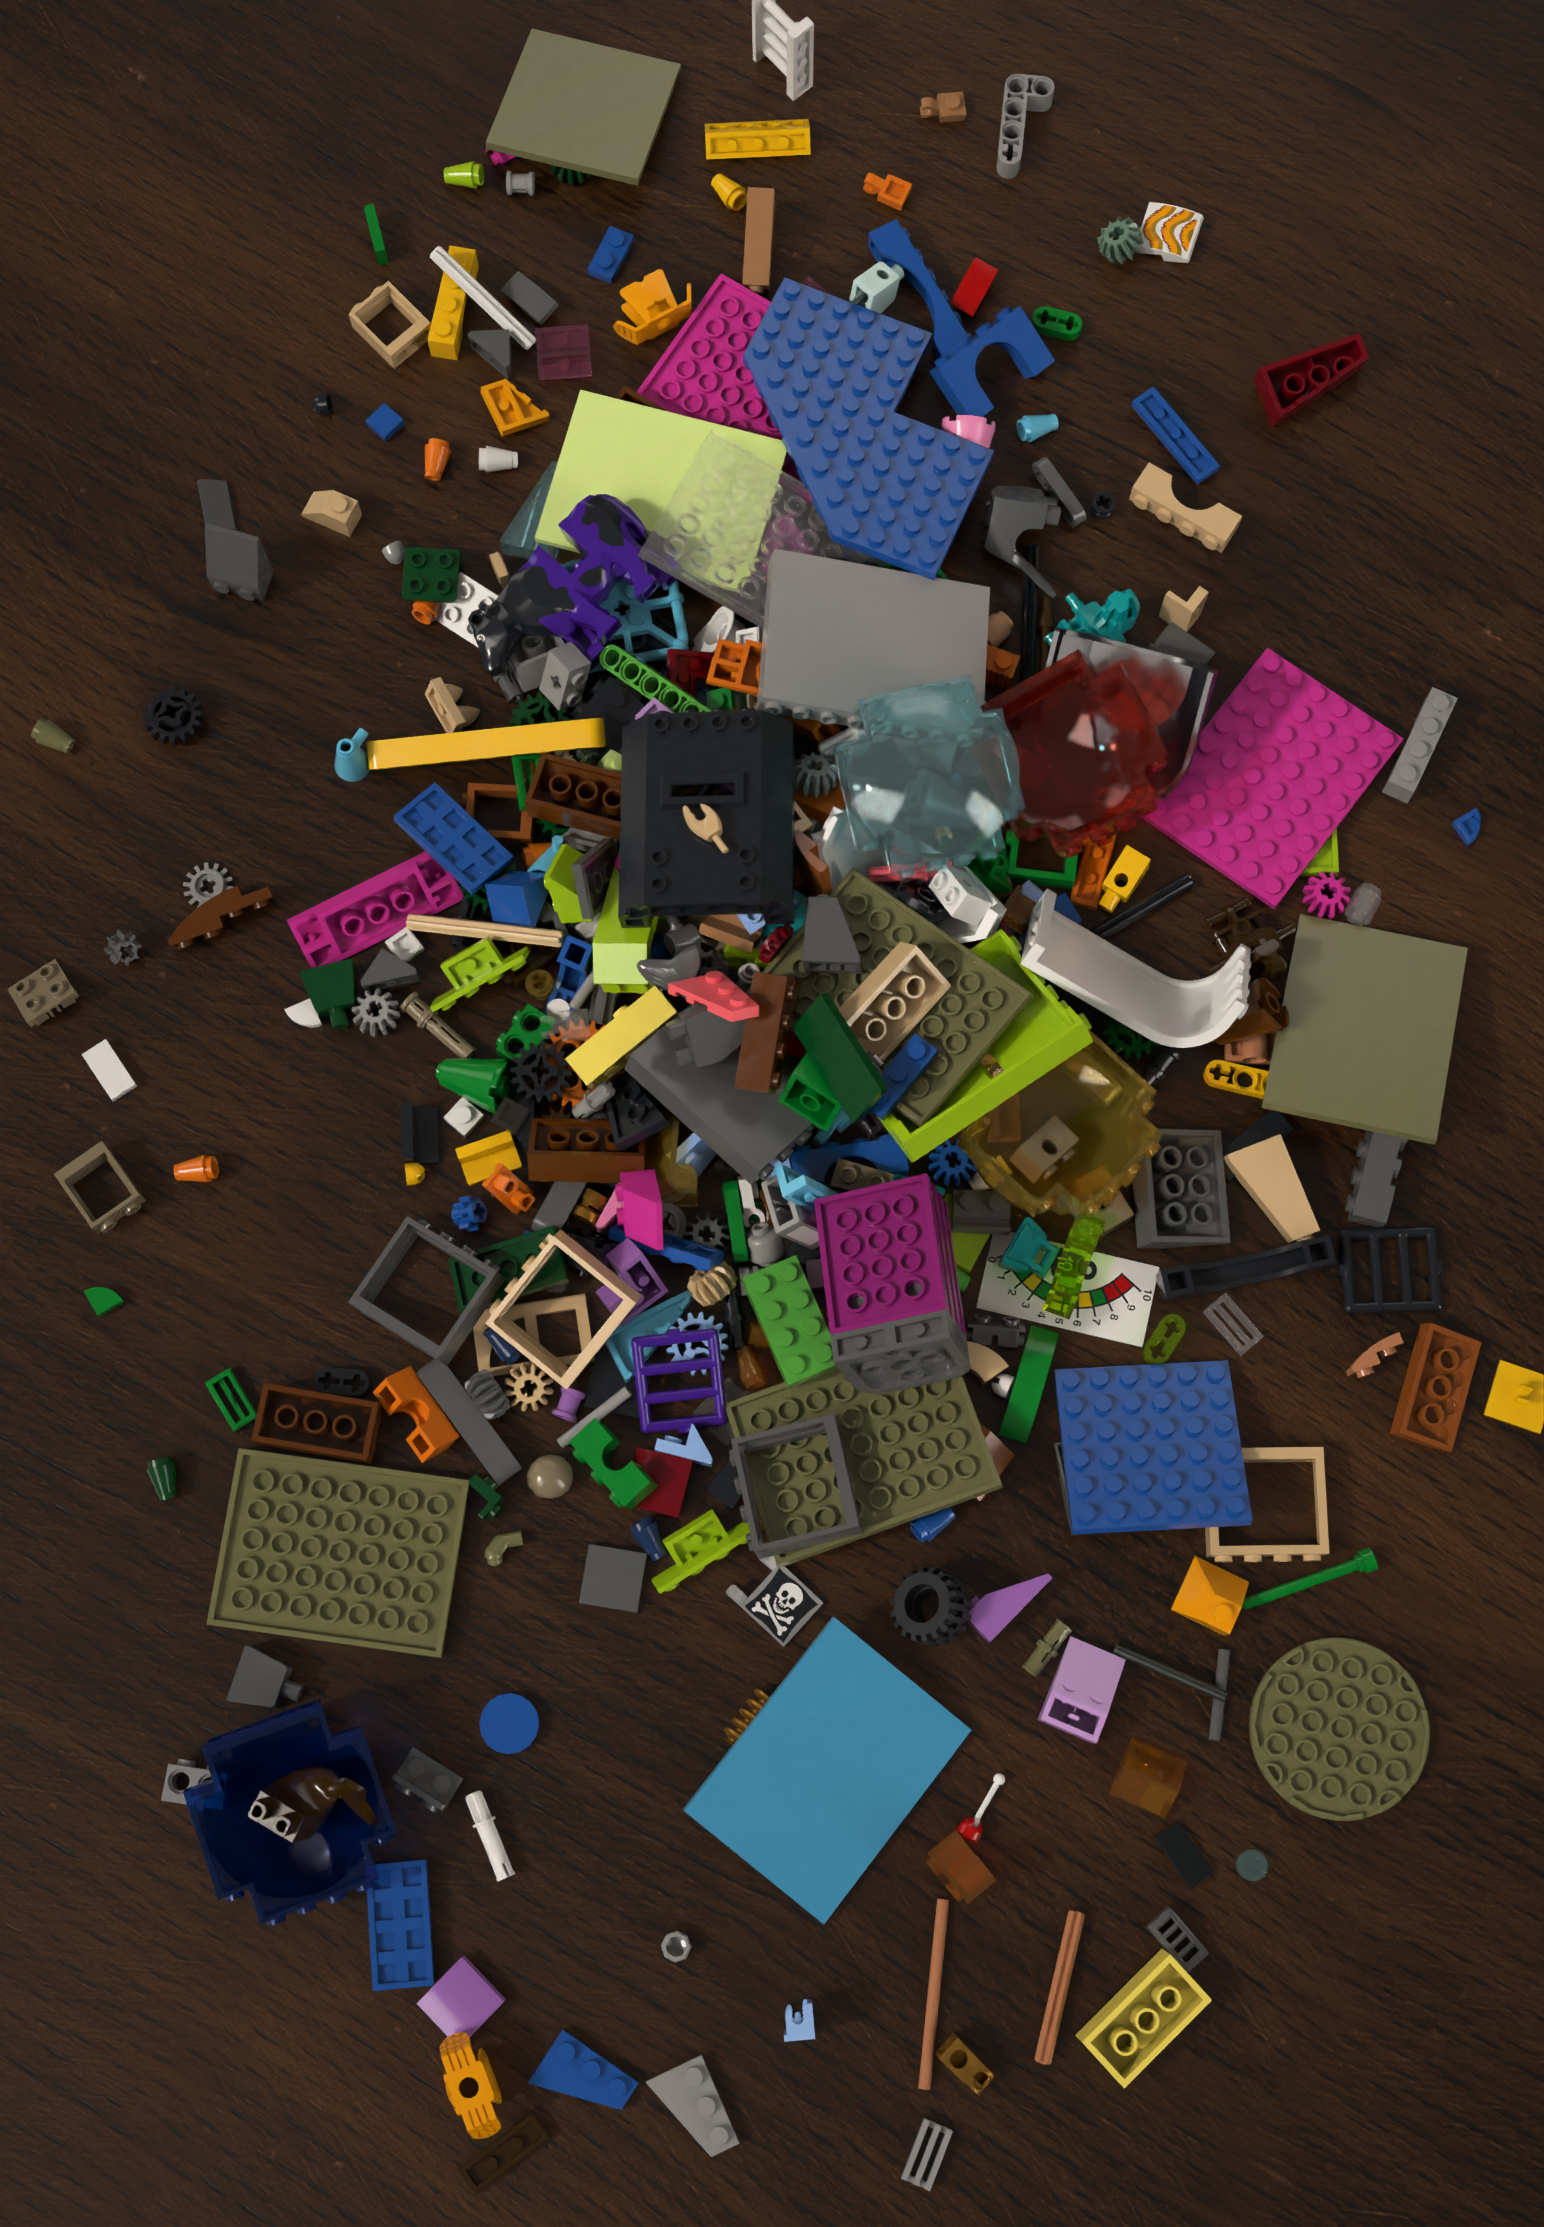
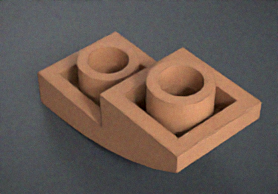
(1369, 1359)

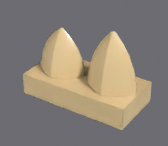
(443, 699)

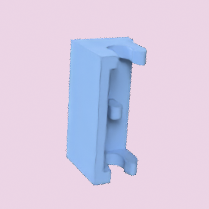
(798, 2027)

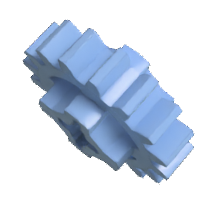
(698, 1352)

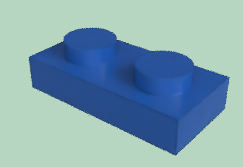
(610, 254)

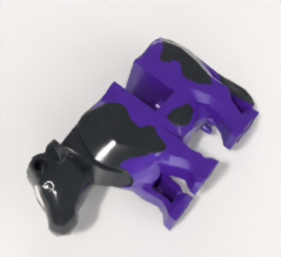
(551, 601)

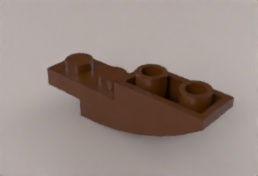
(208, 917)

